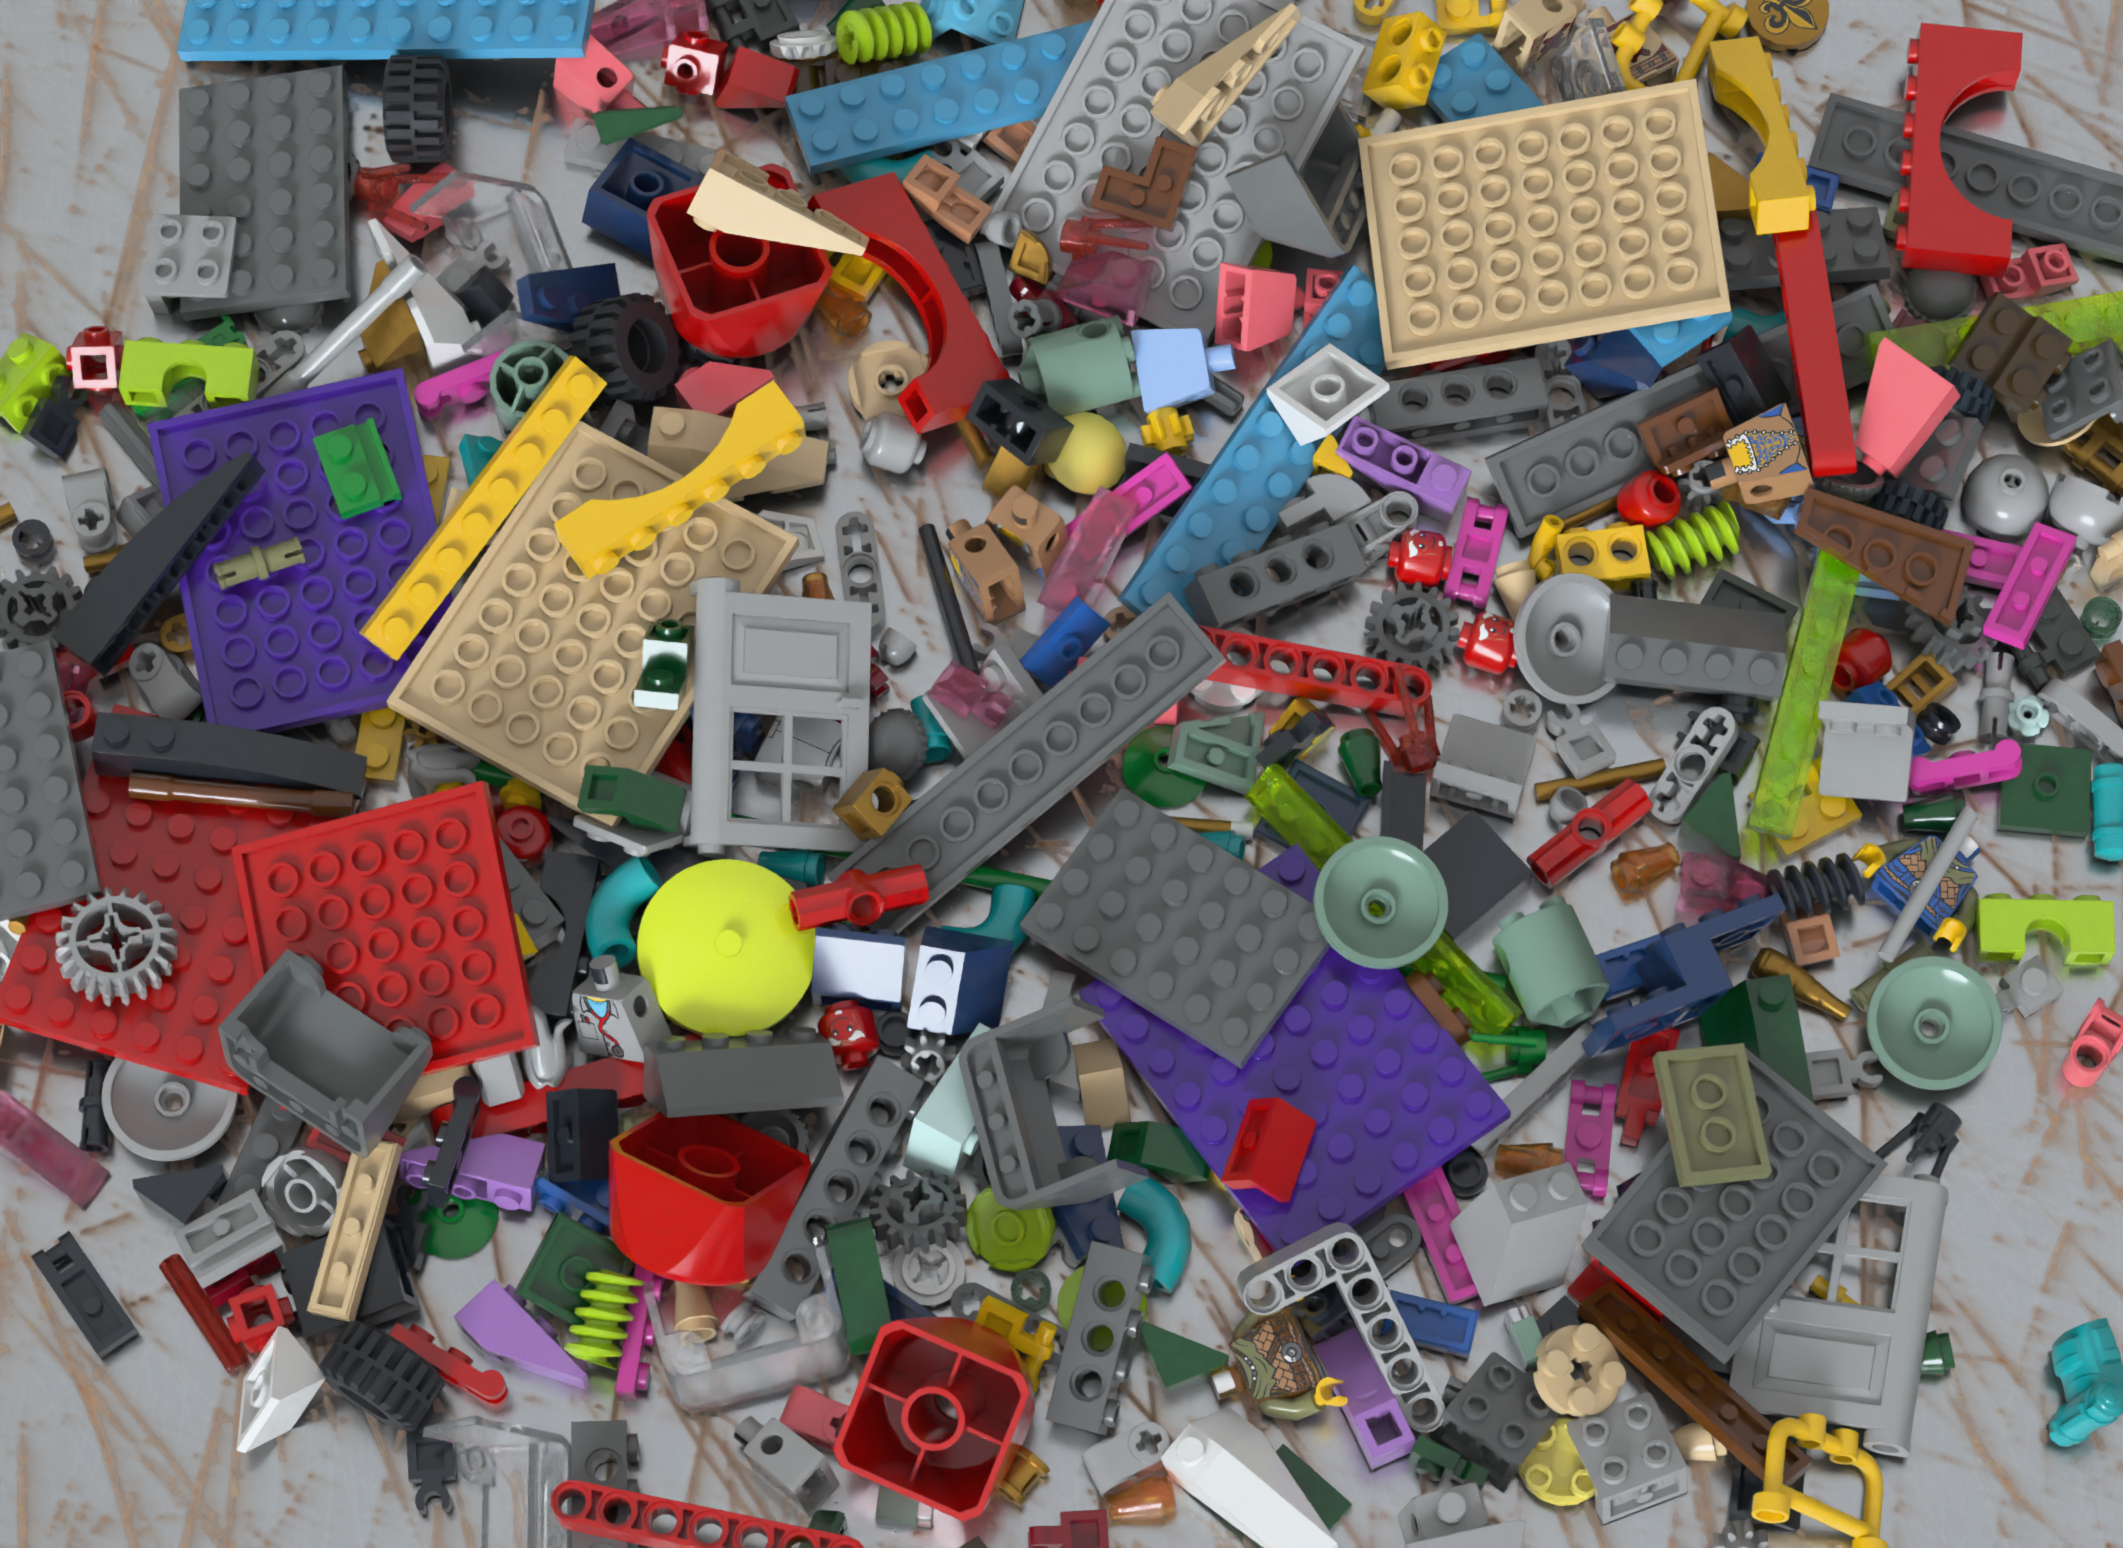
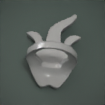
(438, 764)
(550, 1060)

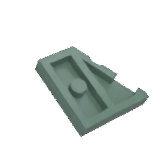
(1219, 750)

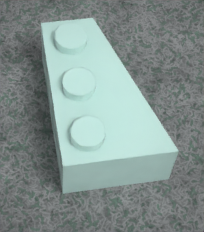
(944, 1127)

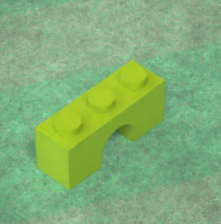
(154, 367)
(2081, 925)

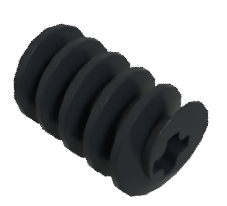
(1816, 885)

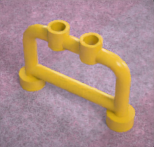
(1631, 37)
(1842, 1444)

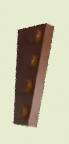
(1896, 553)

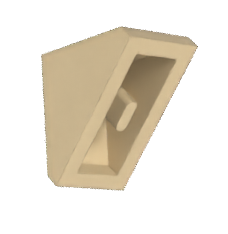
(1101, 1083)

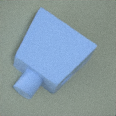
(1177, 366)

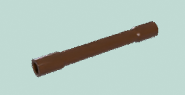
(168, 788)

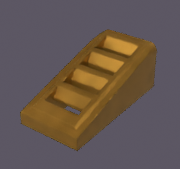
(1945, 681)

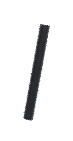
(948, 598)

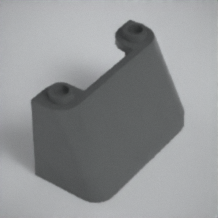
(322, 1055)

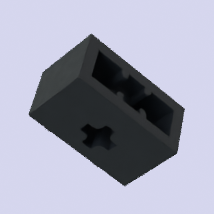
(1019, 421)

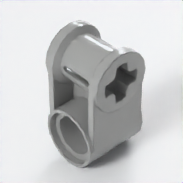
(90, 505)
(1374, 529)
(165, 681)
(1121, 1459)

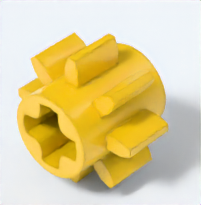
(1168, 431)

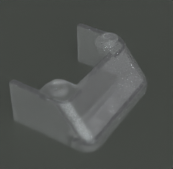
(520, 227)
(709, 1383)
(517, 1476)

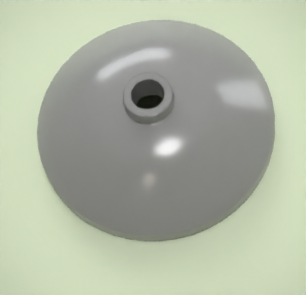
(1577, 612)
(138, 1114)

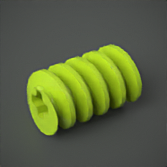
(883, 32)
(1693, 539)
(603, 1317)

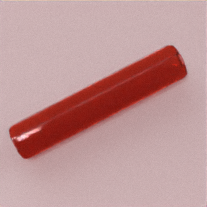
(203, 1312)

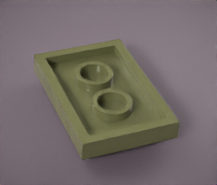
(1711, 1115)

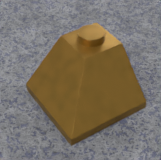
(393, 337)

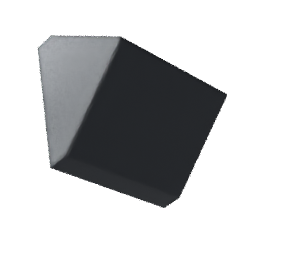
(485, 295)

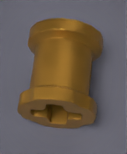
(1022, 1476)

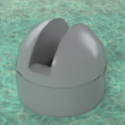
(1003, 228)
(895, 647)
(1566, 804)

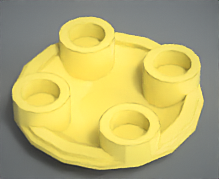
(1090, 456)
(1555, 1469)

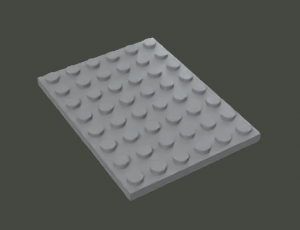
(1106, 119)

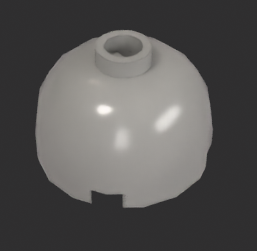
(2005, 497)
(2084, 511)
(304, 1190)

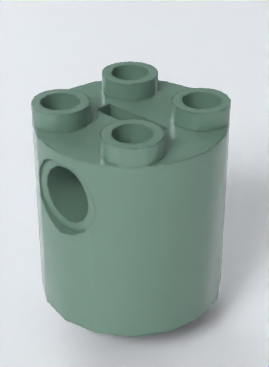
(1080, 367)
(520, 378)
(1551, 964)

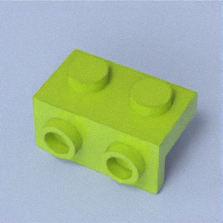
(26, 376)

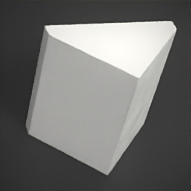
(1324, 393)
(276, 1390)

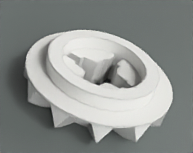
(803, 44)
(926, 1292)

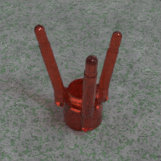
(381, 184)
(1084, 238)
(1415, 750)

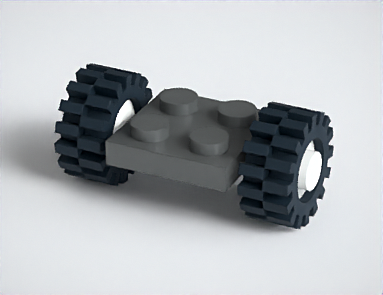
(1942, 459)

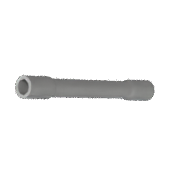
(393, 287)

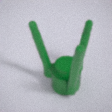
(1523, 1046)

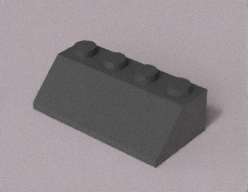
(1694, 647)
(741, 1073)

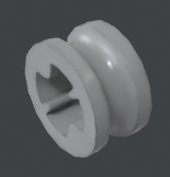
(1530, 701)
(742, 1322)

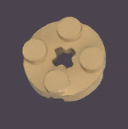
(869, 371)
(1601, 1370)

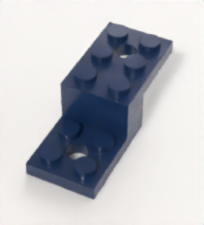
(1683, 973)

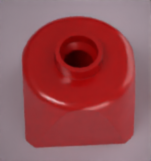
(730, 289)
(701, 1197)
(907, 1441)

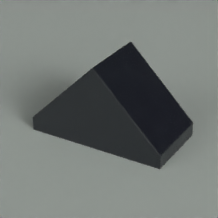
(183, 1194)

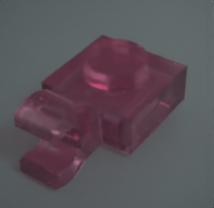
(965, 693)

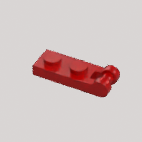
(454, 1366)

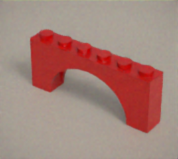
(1939, 224)
(903, 247)

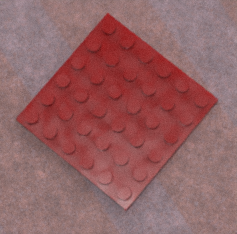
(403, 919)

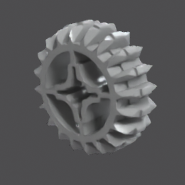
(77, 952)

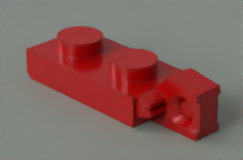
(1638, 1092)

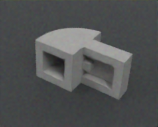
(1327, 499)

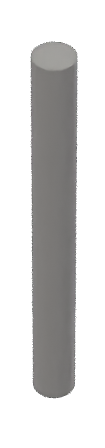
(1928, 884)

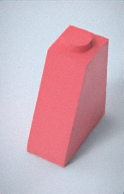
(1900, 410)

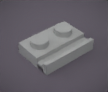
(227, 1238)

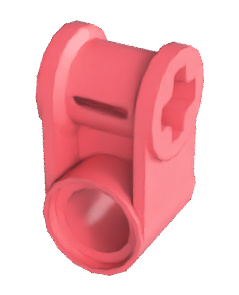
(2099, 1039)
(814, 1416)

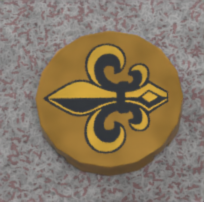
(1787, 22)

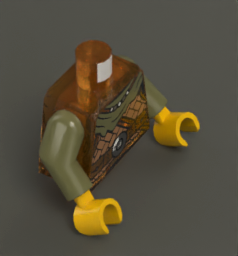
(1275, 1368)

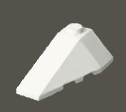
(435, 311)
(1245, 1482)

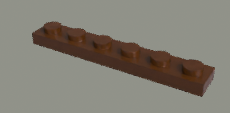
(1687, 1380)

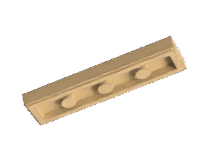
(354, 1233)

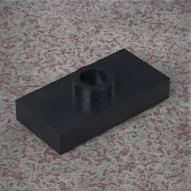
(959, 257)

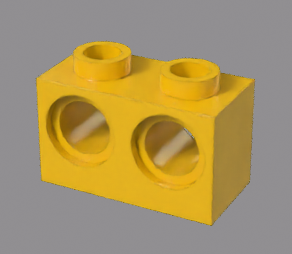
(1404, 61)
(1598, 549)

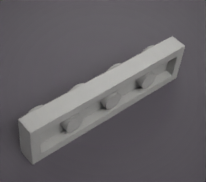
(586, 148)

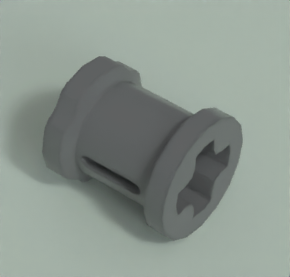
(1037, 312)

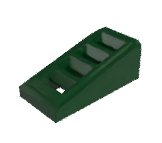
(624, 123)

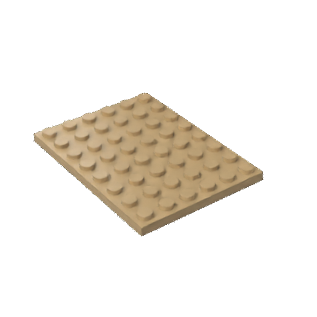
(1543, 224)
(542, 661)

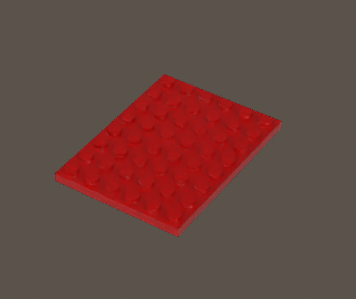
(185, 862)

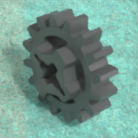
(40, 593)
(1398, 618)
(1960, 641)
(918, 1211)

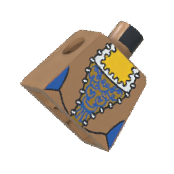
(1763, 459)
(1026, 528)
(985, 571)

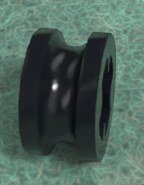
(23, 531)
(1938, 723)

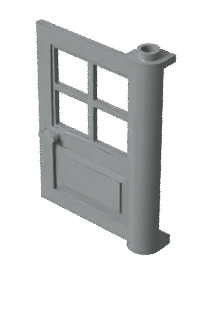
(782, 661)
(1850, 1358)

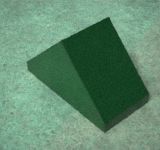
(1713, 821)
(1178, 1360)

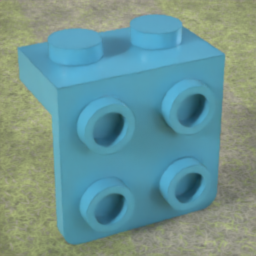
(983, 20)

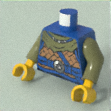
(1901, 867)

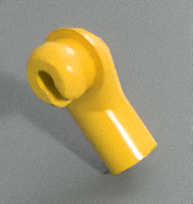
(1542, 546)

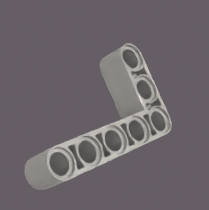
(1364, 1309)

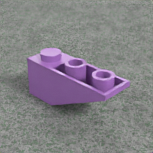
(1405, 467)
(494, 1170)
(510, 1336)
(1370, 1403)

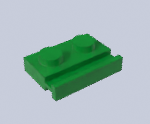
(357, 468)

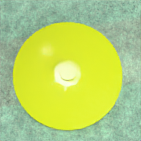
(724, 949)

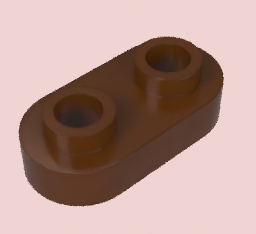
(1428, 991)

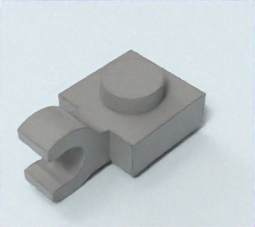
(2028, 988)

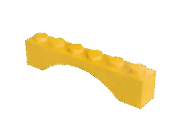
(1777, 185)
(607, 530)

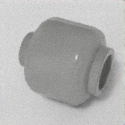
(891, 443)

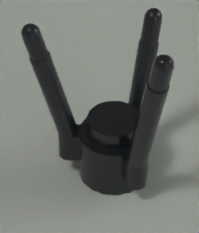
(1934, 1130)

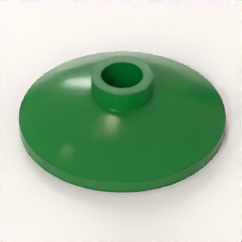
(1150, 780)
(462, 1234)

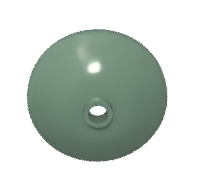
(1396, 879)
(1952, 1000)

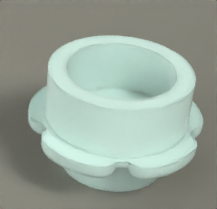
(2024, 726)

